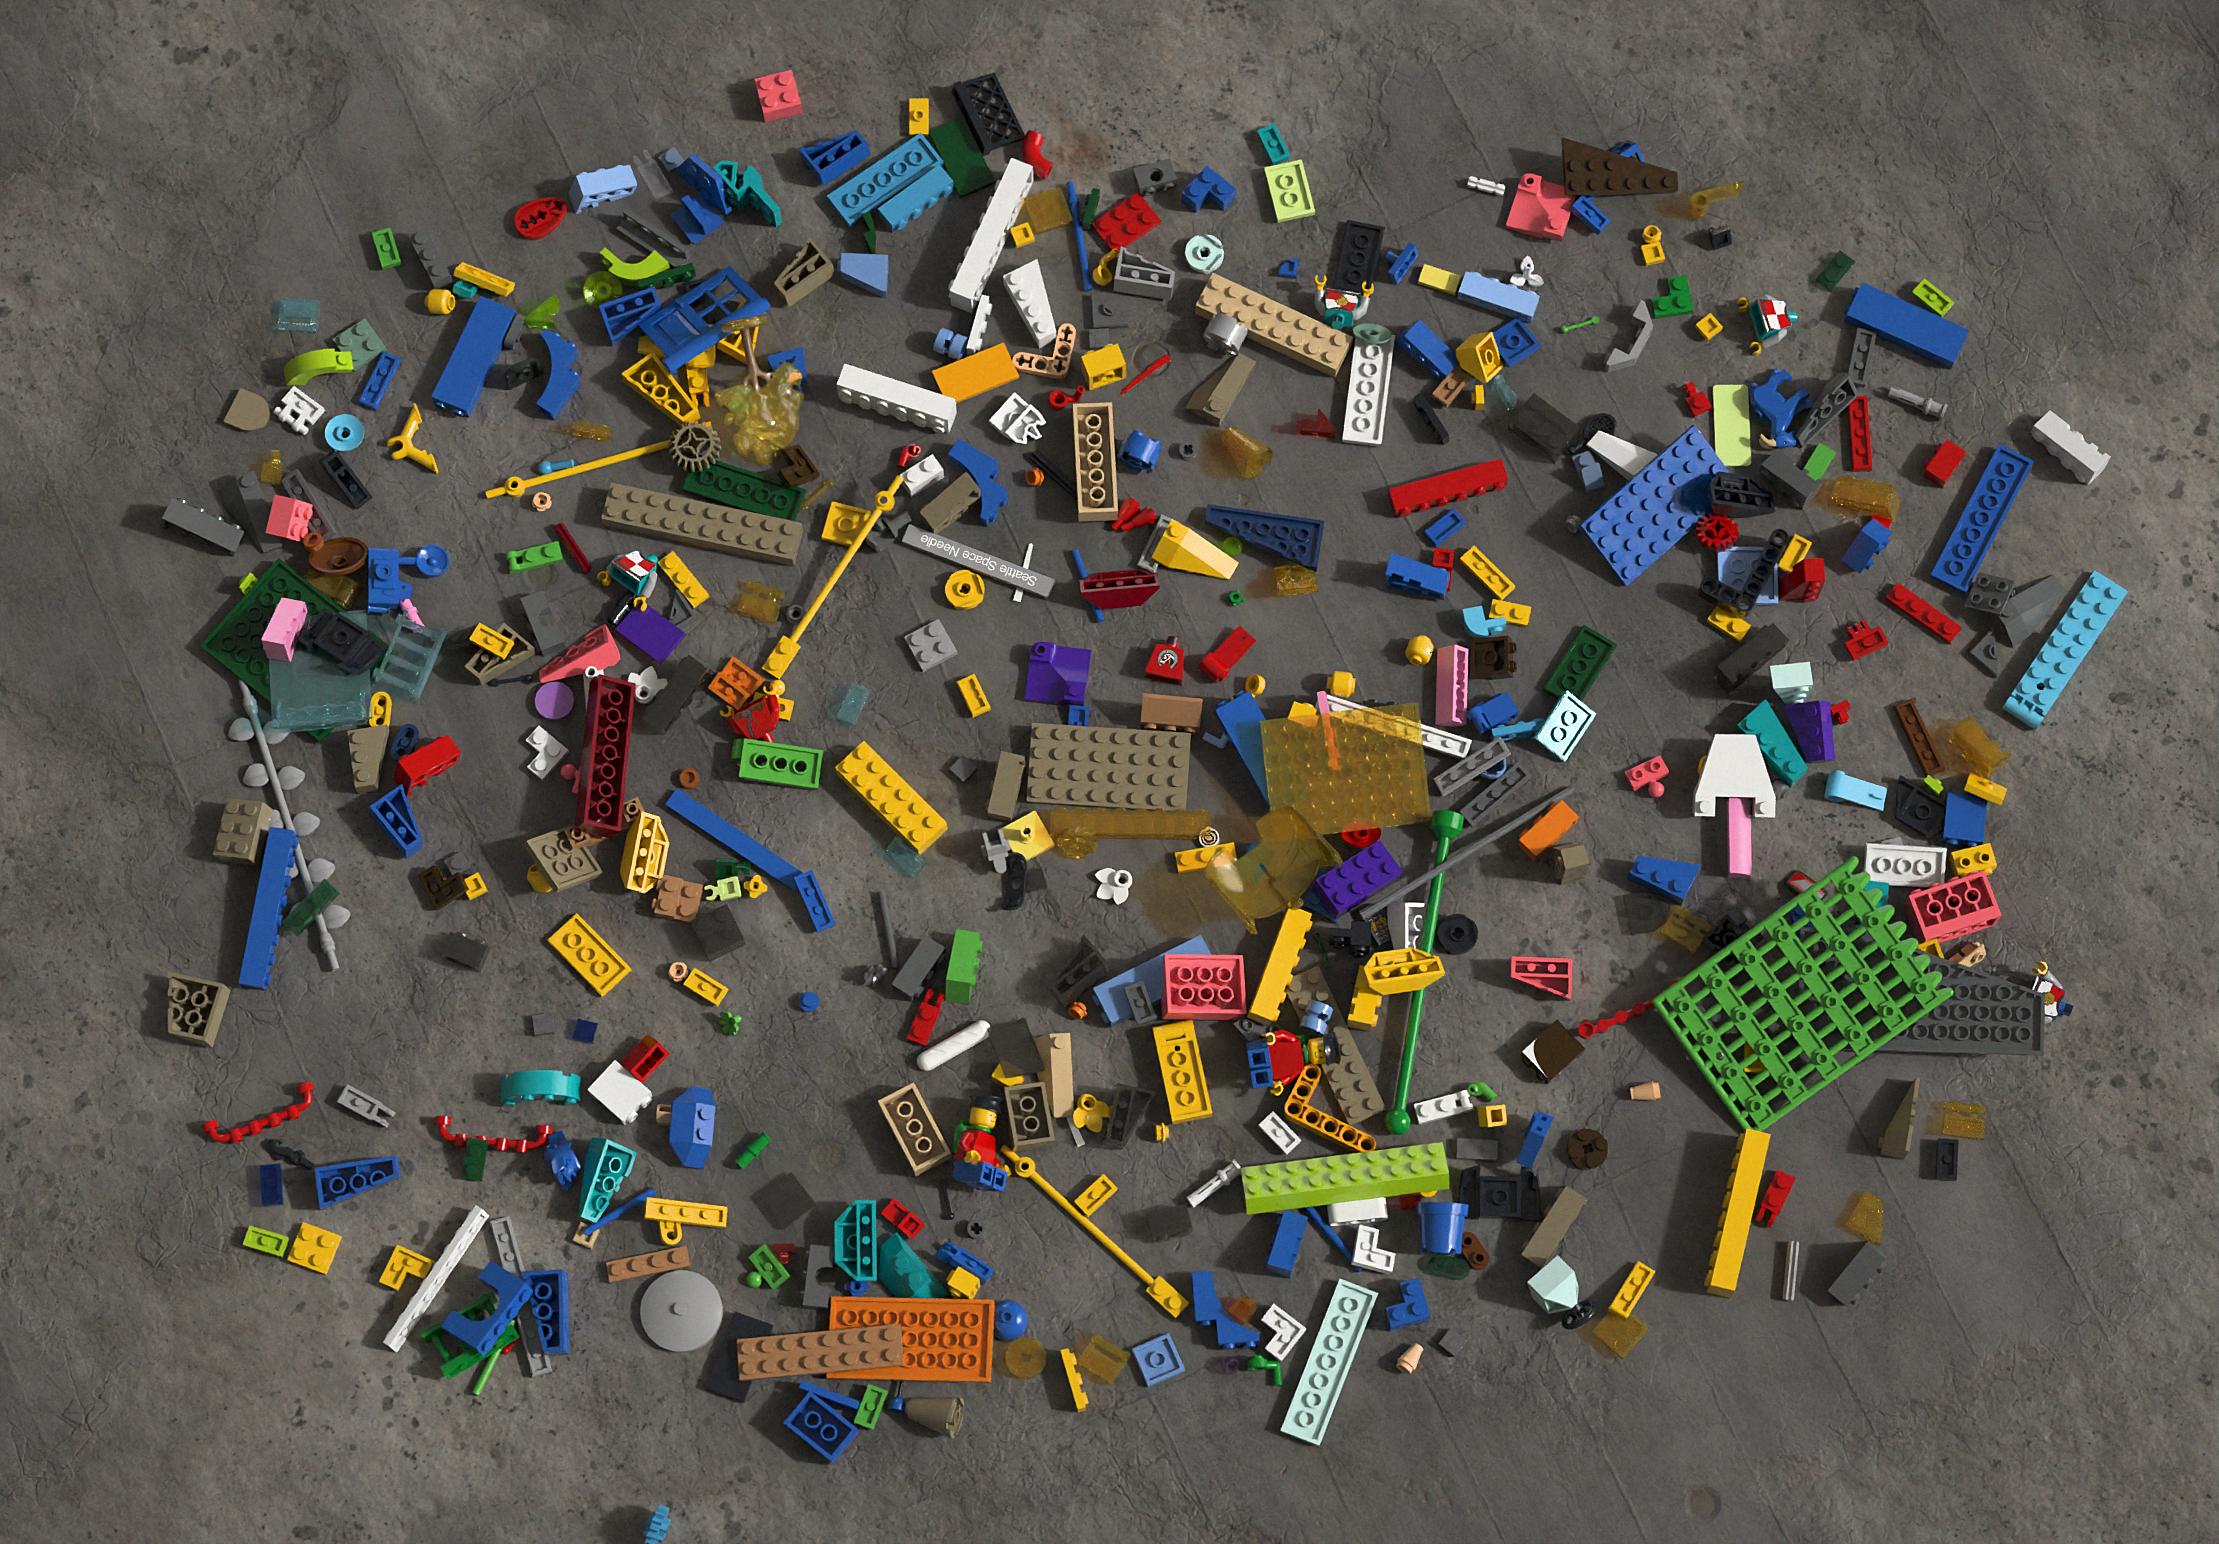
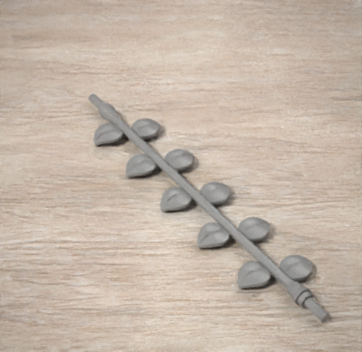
(303, 823)

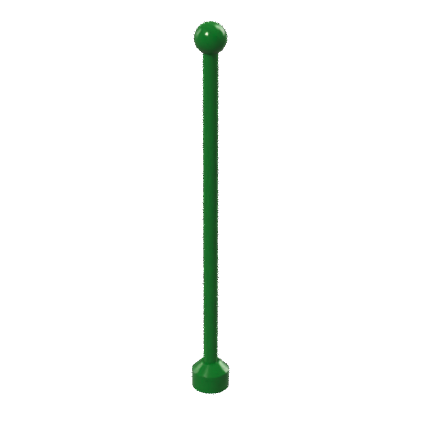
(1445, 826)

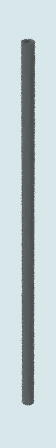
(1465, 853)

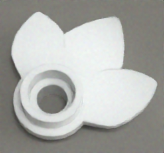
(647, 683)
(1110, 885)

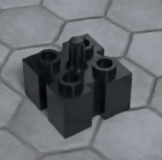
(1727, 931)

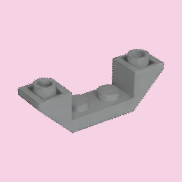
(1619, 359)

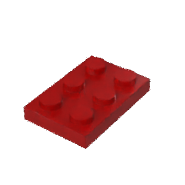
(1126, 223)

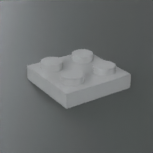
(930, 645)

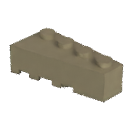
(1554, 1226)

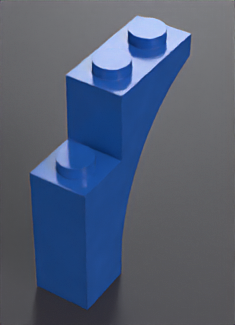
(562, 380)
(981, 470)
(1209, 1311)

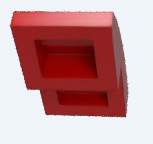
(1443, 559)
(902, 1219)

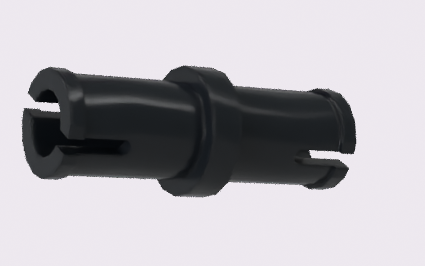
(622, 607)

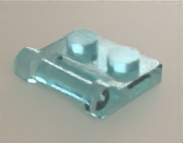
(299, 310)

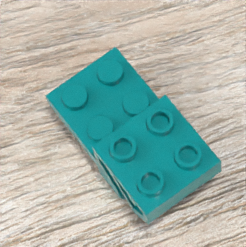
(748, 191)

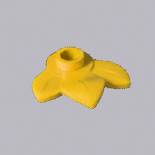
(1090, 1116)

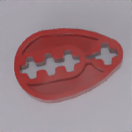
(543, 206)

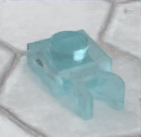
(1508, 396)

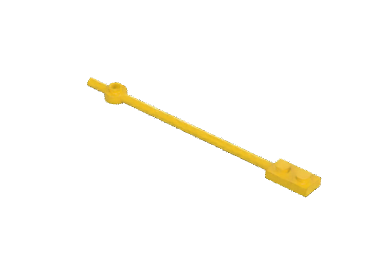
(519, 490)
(787, 647)
(1158, 1289)

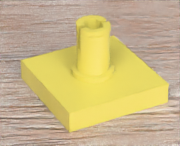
(1028, 836)

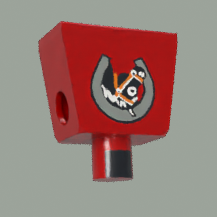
(1166, 662)

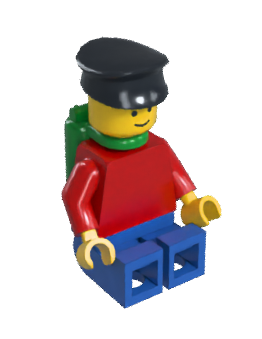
(1283, 1057)
(975, 1148)

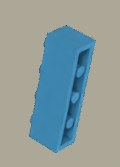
(916, 198)

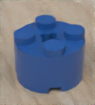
(1139, 452)

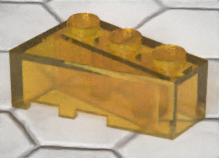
(1866, 495)
(1978, 748)

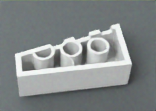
(1030, 298)

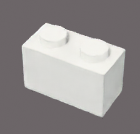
(922, 475)

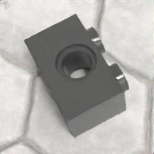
(1160, 169)

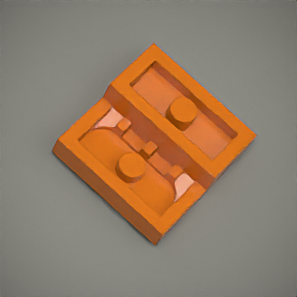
(736, 683)

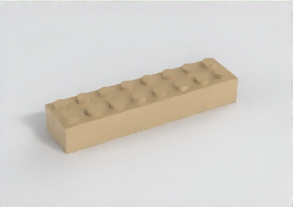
(1276, 325)

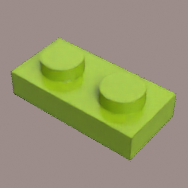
(1932, 298)
(265, 1241)

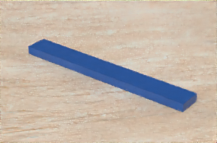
(733, 839)

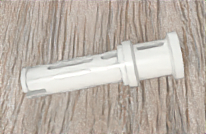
(1222, 1178)

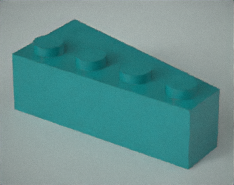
(1774, 743)

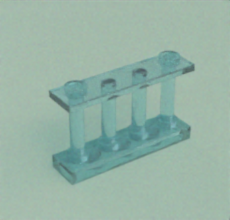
(429, 654)

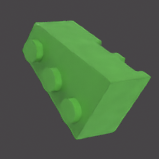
(962, 966)

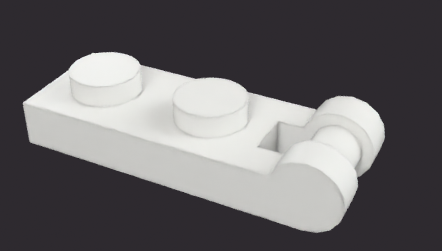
(1442, 1107)

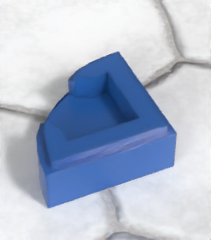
(1289, 269)

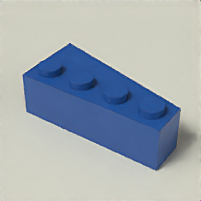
(352, 1179)
(551, 1309)

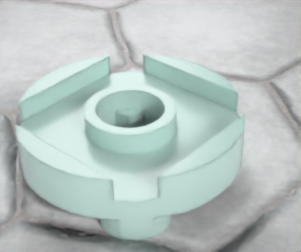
(1203, 243)

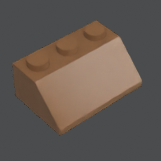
(1171, 713)

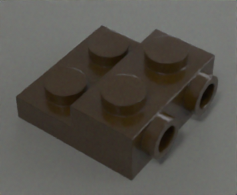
(1492, 657)

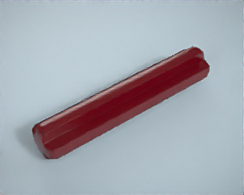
(573, 548)

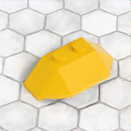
(644, 853)
(1402, 970)

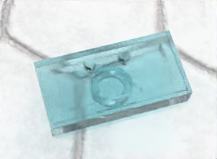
(853, 704)

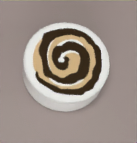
(1212, 841)

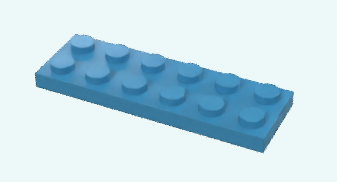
(884, 179)

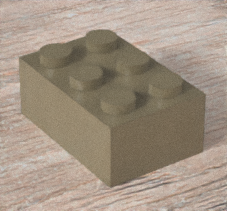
(242, 831)
(1028, 1116)

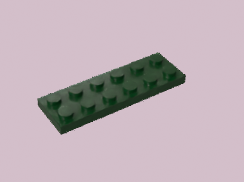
(745, 490)

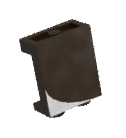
(1551, 1052)

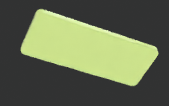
(1732, 425)

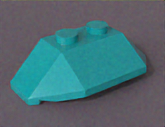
(857, 1241)
(906, 1273)

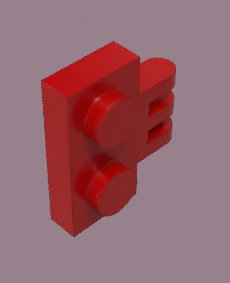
(1864, 640)

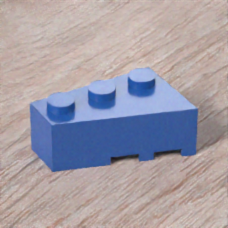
(626, 313)

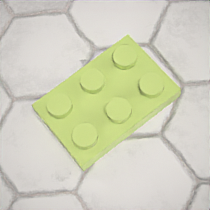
(1289, 191)

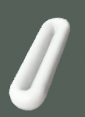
(953, 1045)

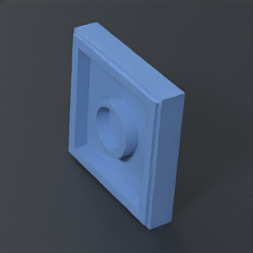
(1158, 1360)

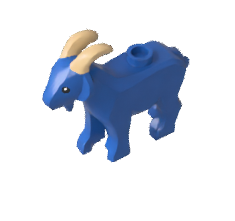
(1776, 410)

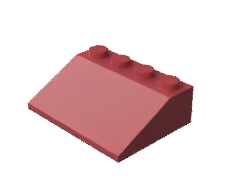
(1203, 987)

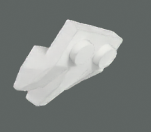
(1017, 420)

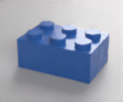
(821, 1427)

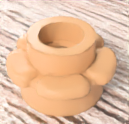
(541, 497)
(683, 971)

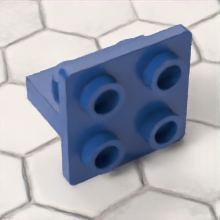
(696, 218)

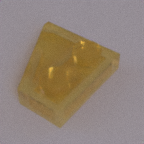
(1868, 1218)

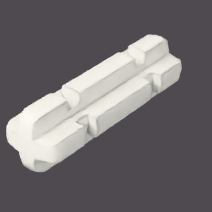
(1486, 186)

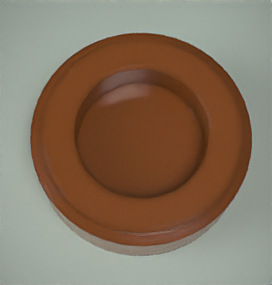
(313, 542)
(689, 778)

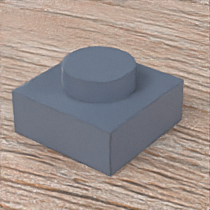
(671, 160)

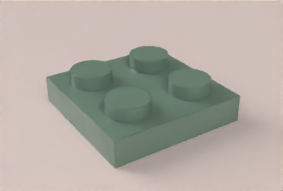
(361, 342)

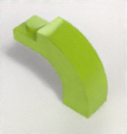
(630, 273)
(310, 364)

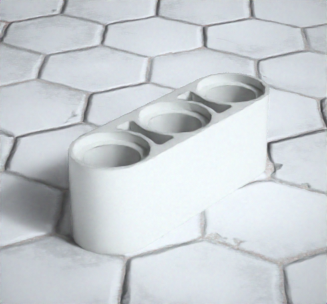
(1357, 1212)

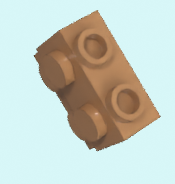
(677, 899)

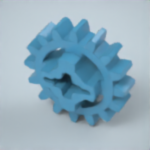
(657, 1526)

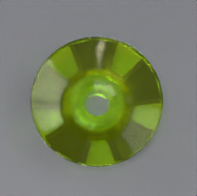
(598, 280)

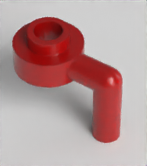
(1063, 398)

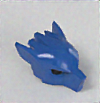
(561, 1160)

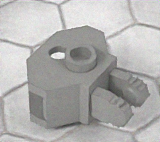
(996, 850)

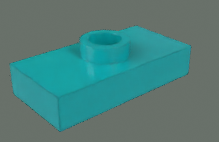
(1273, 144)

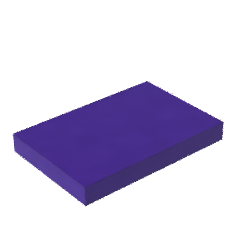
(650, 632)

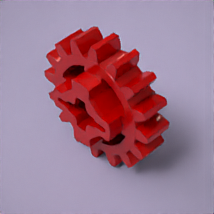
(1707, 532)

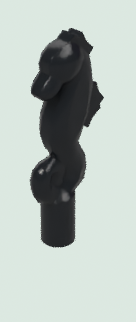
(282, 1152)

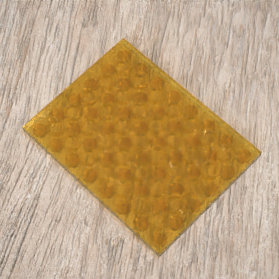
(1348, 767)

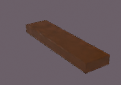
(1919, 738)

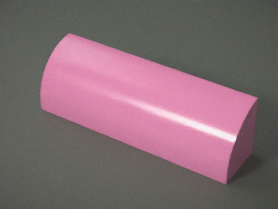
(1451, 686)
(1739, 837)

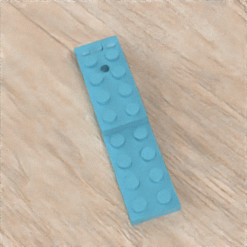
(2065, 650)

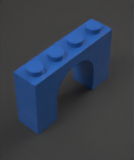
(482, 1334)

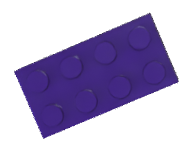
(1357, 880)

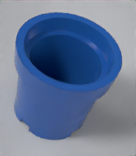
(1441, 1227)

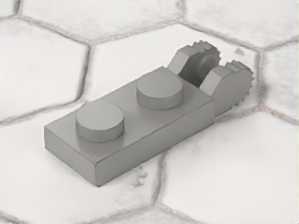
(363, 1105)

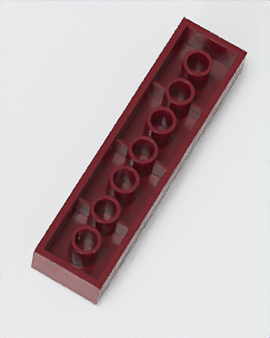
(604, 756)

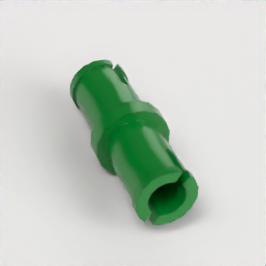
(752, 1150)

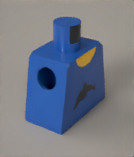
(794, 357)

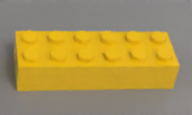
(891, 798)

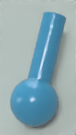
(546, 467)

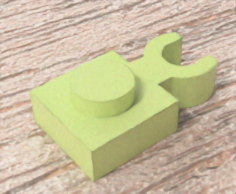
(726, 889)

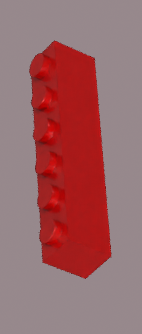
(1448, 487)

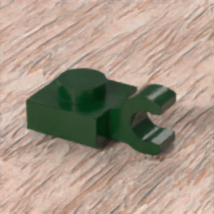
(728, 868)

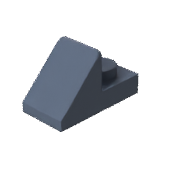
(1588, 471)

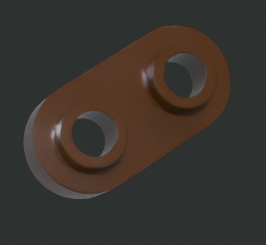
(1473, 1250)

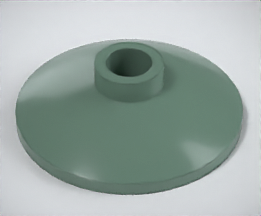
(1372, 333)

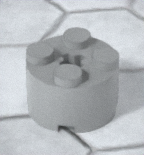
(1225, 334)

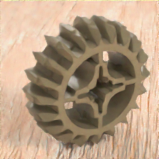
(702, 444)

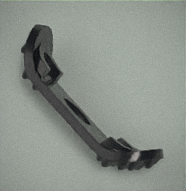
(1016, 869)

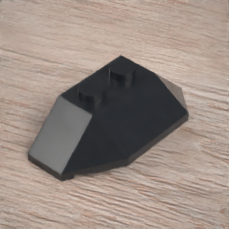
(1739, 496)

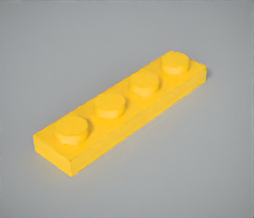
(685, 1212)

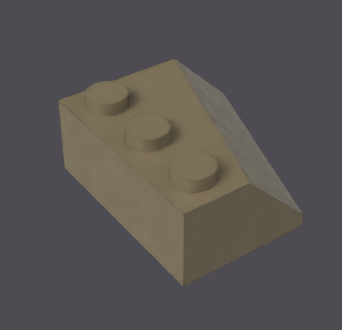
(195, 1008)

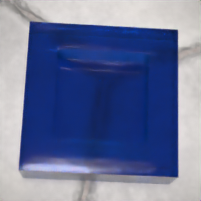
(585, 1031)

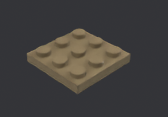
(560, 862)

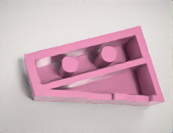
(284, 628)

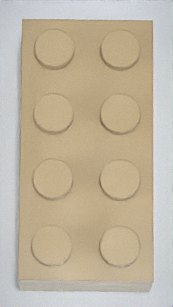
(914, 1129)

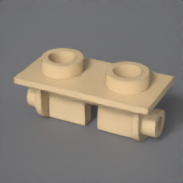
(1972, 953)

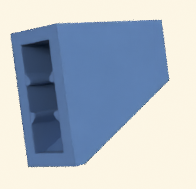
(865, 271)

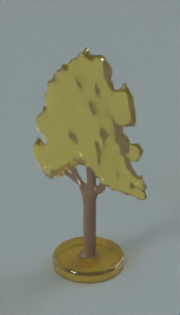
(764, 414)

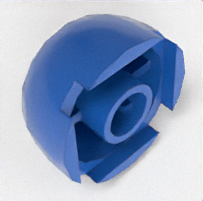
(1009, 1320)

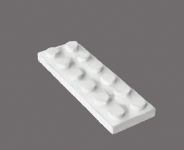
(1368, 393)

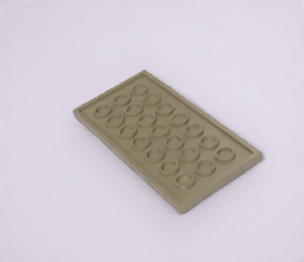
(1108, 767)

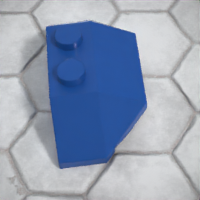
(692, 1126)

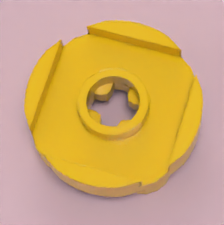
(962, 600)

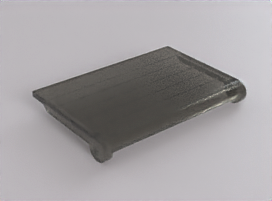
(1015, 1048)

